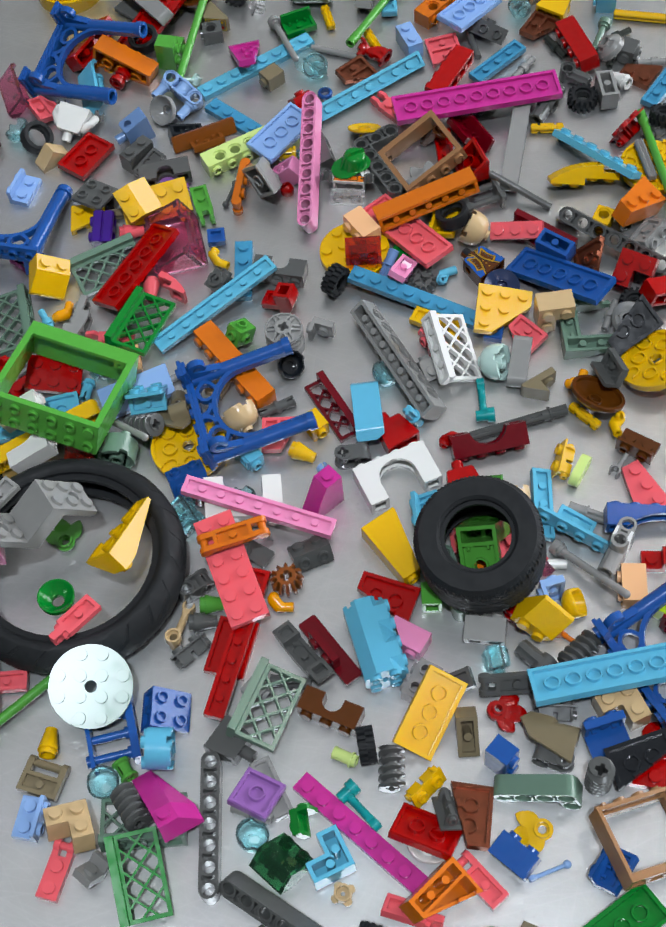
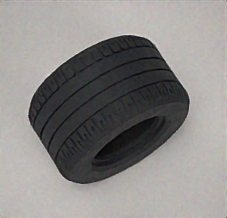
(491, 587)

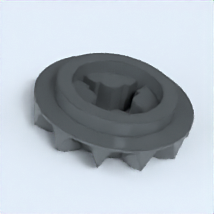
(429, 278)

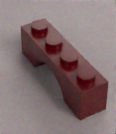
(513, 435)

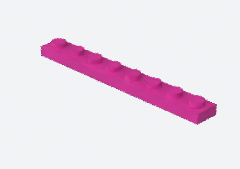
(360, 833)

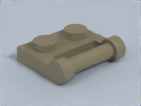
(41, 784)

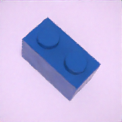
(555, 245)
(502, 756)
(514, 854)

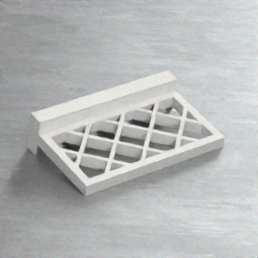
(439, 348)

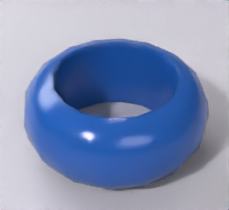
(322, 90)

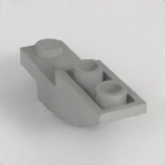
(82, 319)

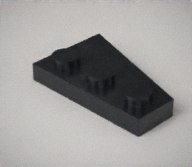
(635, 326)
(636, 756)

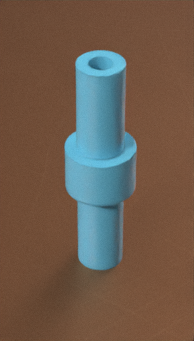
(45, 319)

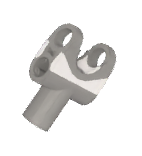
(619, 547)

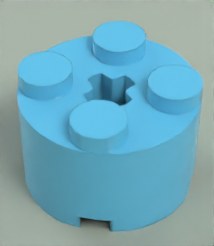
(158, 747)

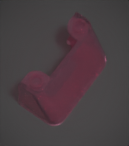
(188, 248)

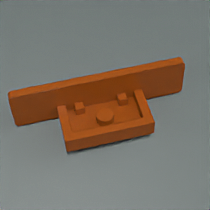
(204, 137)

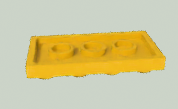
(168, 192)
(429, 712)

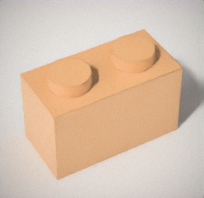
(360, 223)
(634, 579)

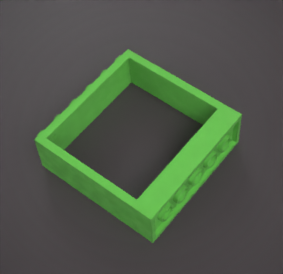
(77, 352)

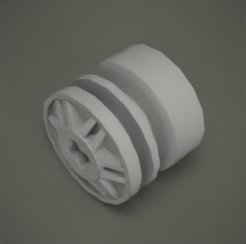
(285, 325)

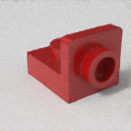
(654, 560)

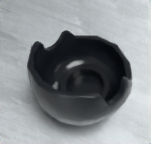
(291, 365)

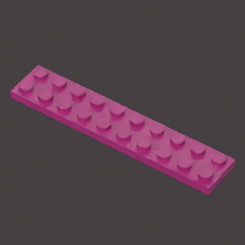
(478, 96)

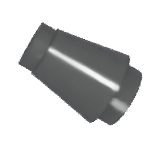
(201, 621)

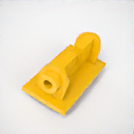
(564, 452)
(432, 780)

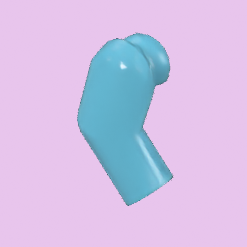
(444, 274)

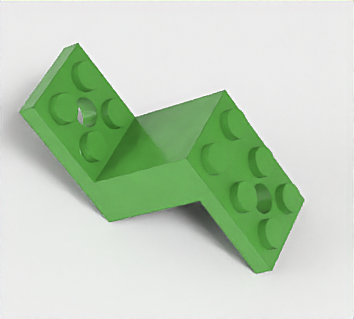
(481, 538)

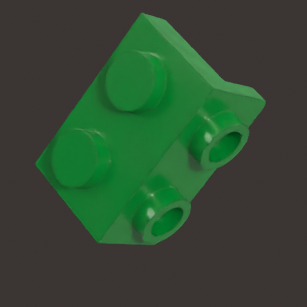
(297, 22)

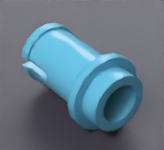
(87, 389)

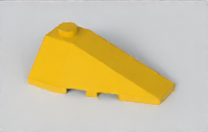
(122, 546)

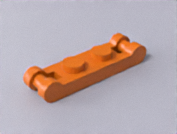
(239, 189)
(233, 535)

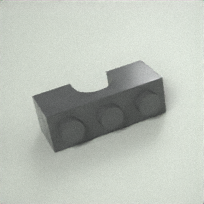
(172, 168)
(294, 272)

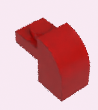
(282, 298)

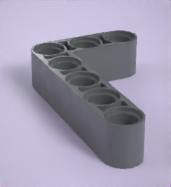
(383, 176)

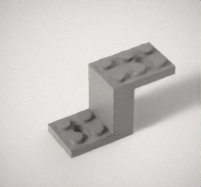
(40, 512)

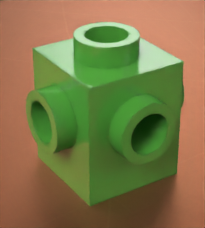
(240, 332)

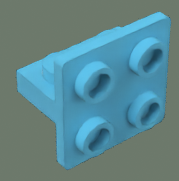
(147, 399)

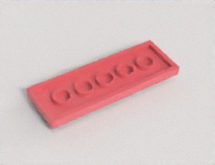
(415, 238)
(234, 576)

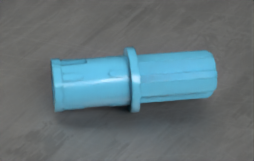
(413, 416)

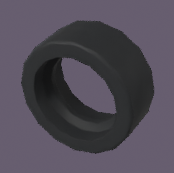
(146, 48)
(40, 126)
(455, 222)

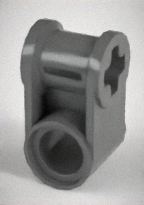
(352, 455)
(198, 585)
(547, 759)

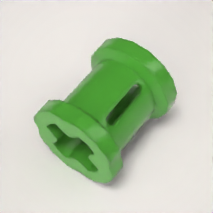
(124, 769)

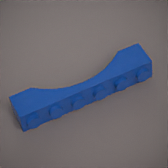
(640, 512)

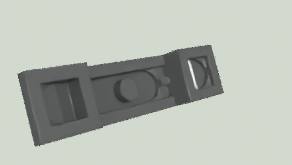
(301, 653)

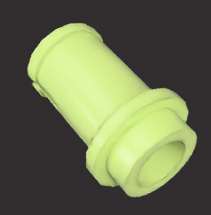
(345, 757)

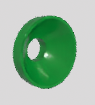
(50, 591)

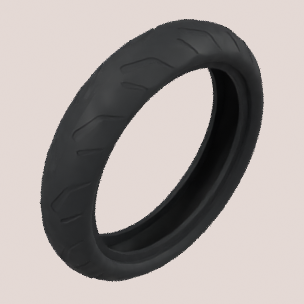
(159, 591)

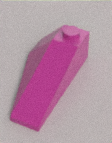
(167, 806)

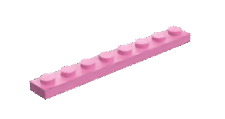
(257, 505)

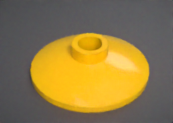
(363, 128)

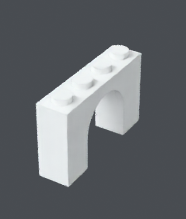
(35, 449)
(412, 457)
(270, 487)

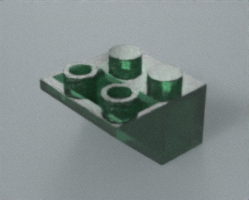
(280, 863)

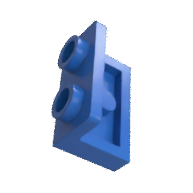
(177, 475)
(604, 876)

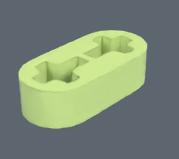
(579, 470)

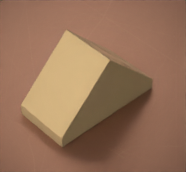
(50, 156)

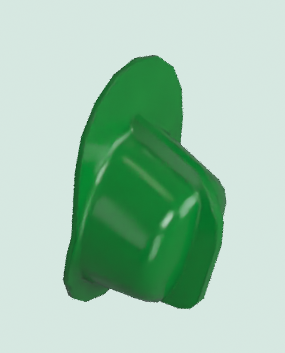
(352, 163)

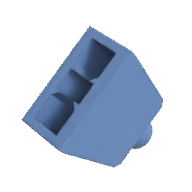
(134, 126)

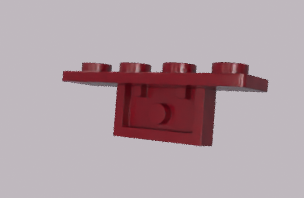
(467, 127)
(330, 650)

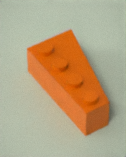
(113, 55)

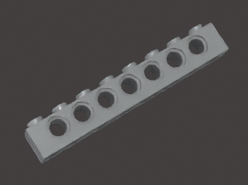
(398, 360)

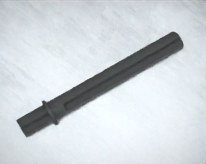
(531, 419)

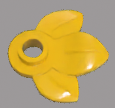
(529, 827)

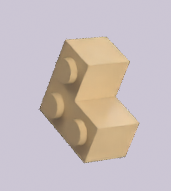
(552, 307)
(630, 701)
(70, 821)

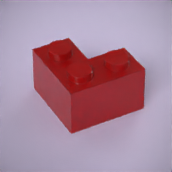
(632, 262)

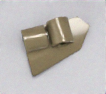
(178, 412)
(552, 735)

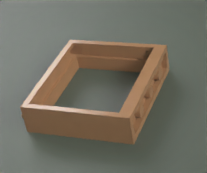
(409, 137)
(620, 805)

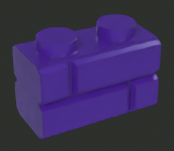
(103, 227)

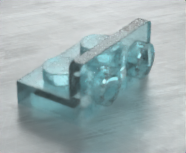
(187, 513)

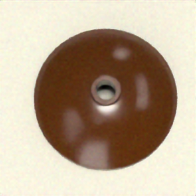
(595, 396)

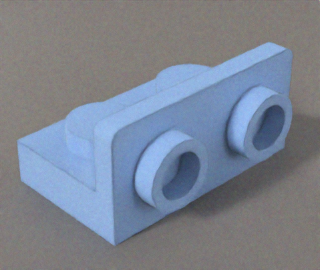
(23, 189)
(30, 818)

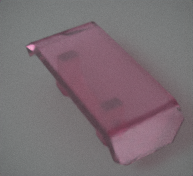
(13, 93)

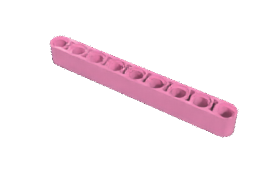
(309, 162)

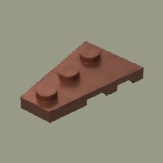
(475, 811)

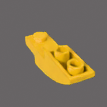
(577, 173)

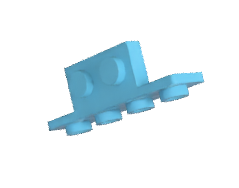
(574, 525)

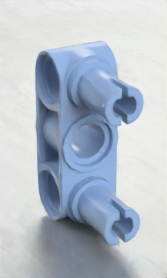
(182, 90)

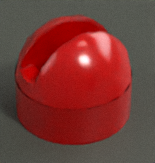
(287, 189)

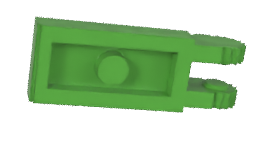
(202, 203)

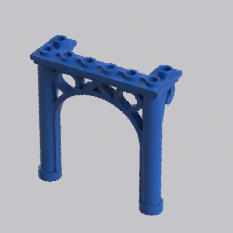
(58, 49)
(39, 232)
(198, 376)
(619, 624)

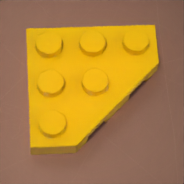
(499, 307)

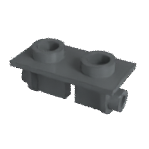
(183, 654)
(564, 710)
(446, 811)

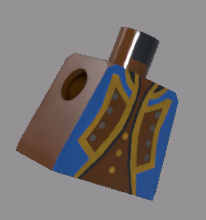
(480, 263)

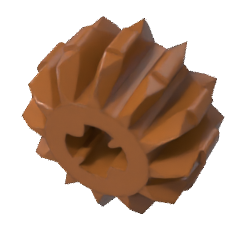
(294, 581)

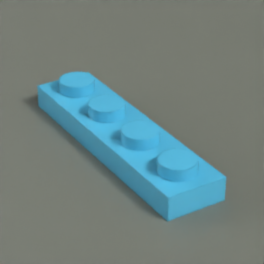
(542, 494)

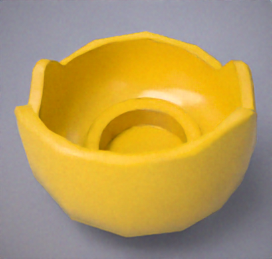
(574, 602)

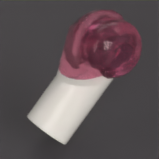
(553, 564)

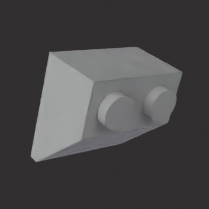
(262, 177)

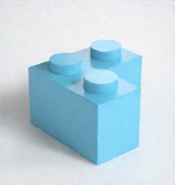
(334, 862)

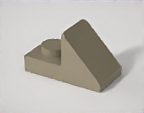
(538, 386)

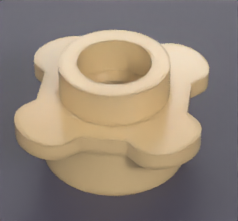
(347, 889)

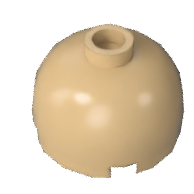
(475, 229)
(241, 416)

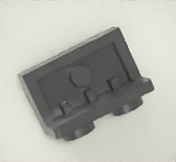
(611, 369)
(311, 553)

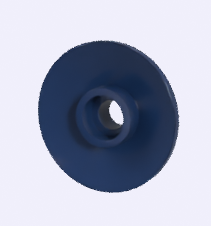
(502, 278)

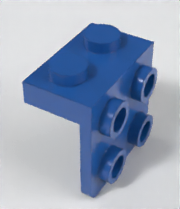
(604, 732)

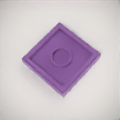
(256, 794)

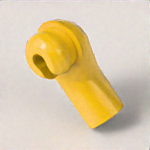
(616, 422)

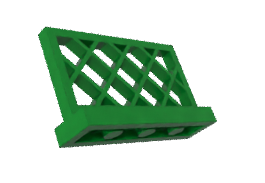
(127, 317)
(118, 879)

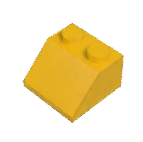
(137, 200)
(48, 276)
(541, 617)

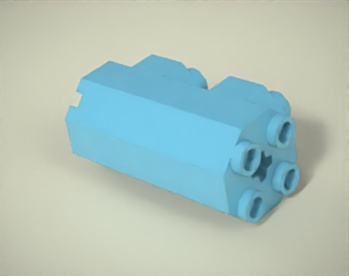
(376, 643)

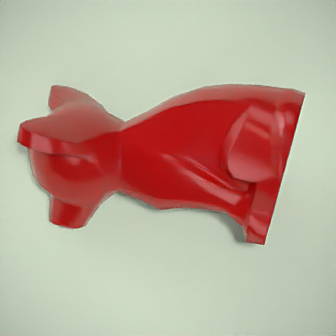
(376, 53)

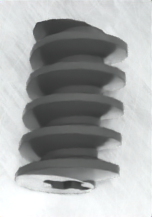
(151, 423)
(580, 647)
(390, 768)
(599, 776)
(130, 807)

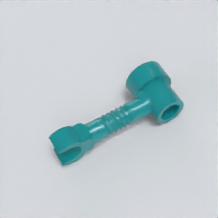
(483, 413)
(349, 794)

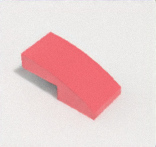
(176, 290)

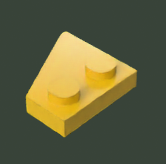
(81, 217)

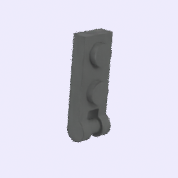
(505, 684)

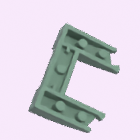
(577, 345)

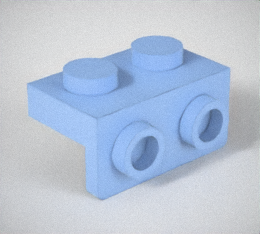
(552, 586)

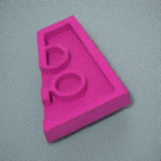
(245, 53)

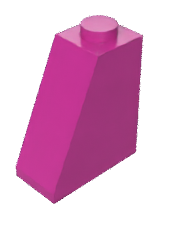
(324, 492)

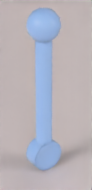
(566, 864)

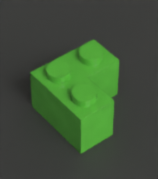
(169, 51)

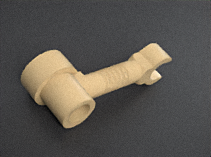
(173, 635)

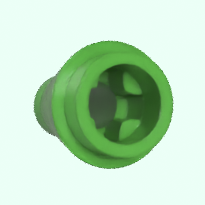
(210, 604)

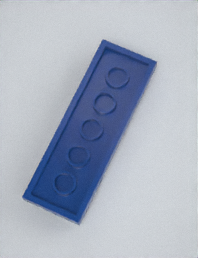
(561, 274)

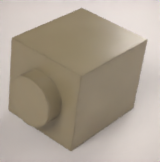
(271, 77)

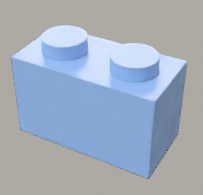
(408, 39)

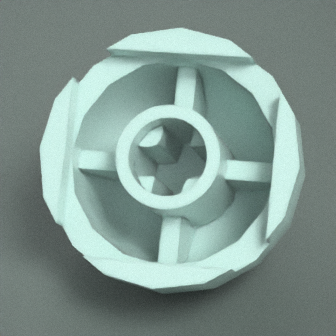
(494, 361)

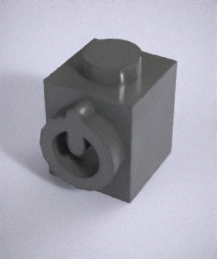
(630, 52)
(218, 279)

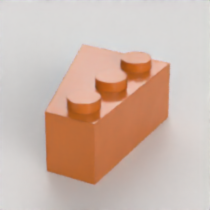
(639, 203)
(441, 890)

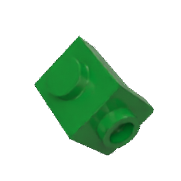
(299, 820)

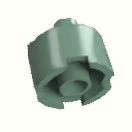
(119, 449)

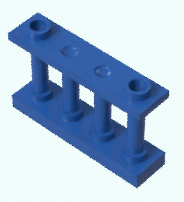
(131, 732)

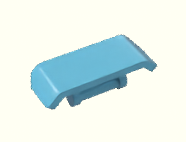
(91, 78)
(367, 411)

